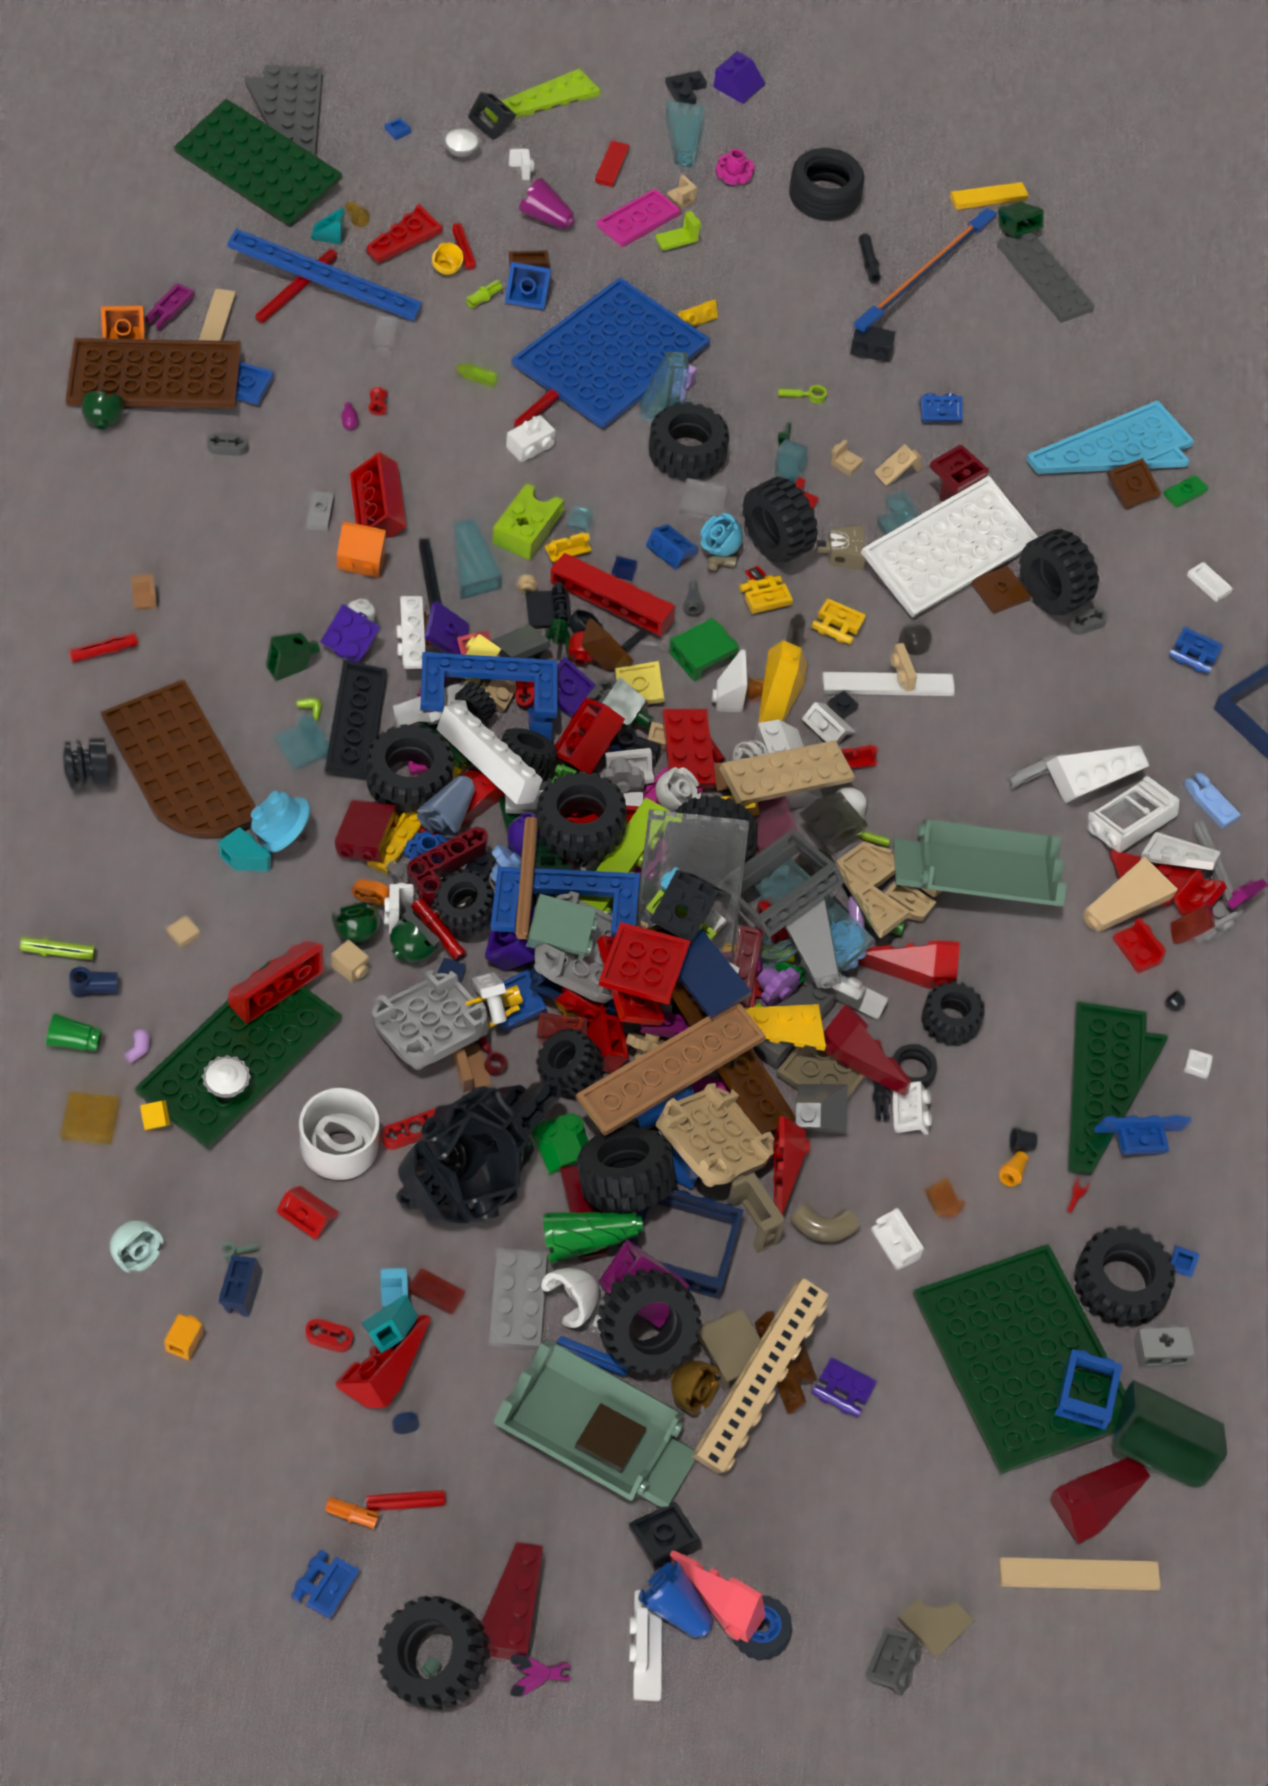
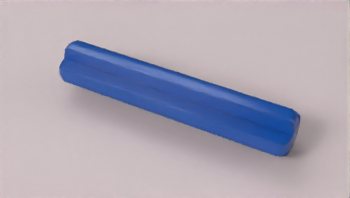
(595, 1356)

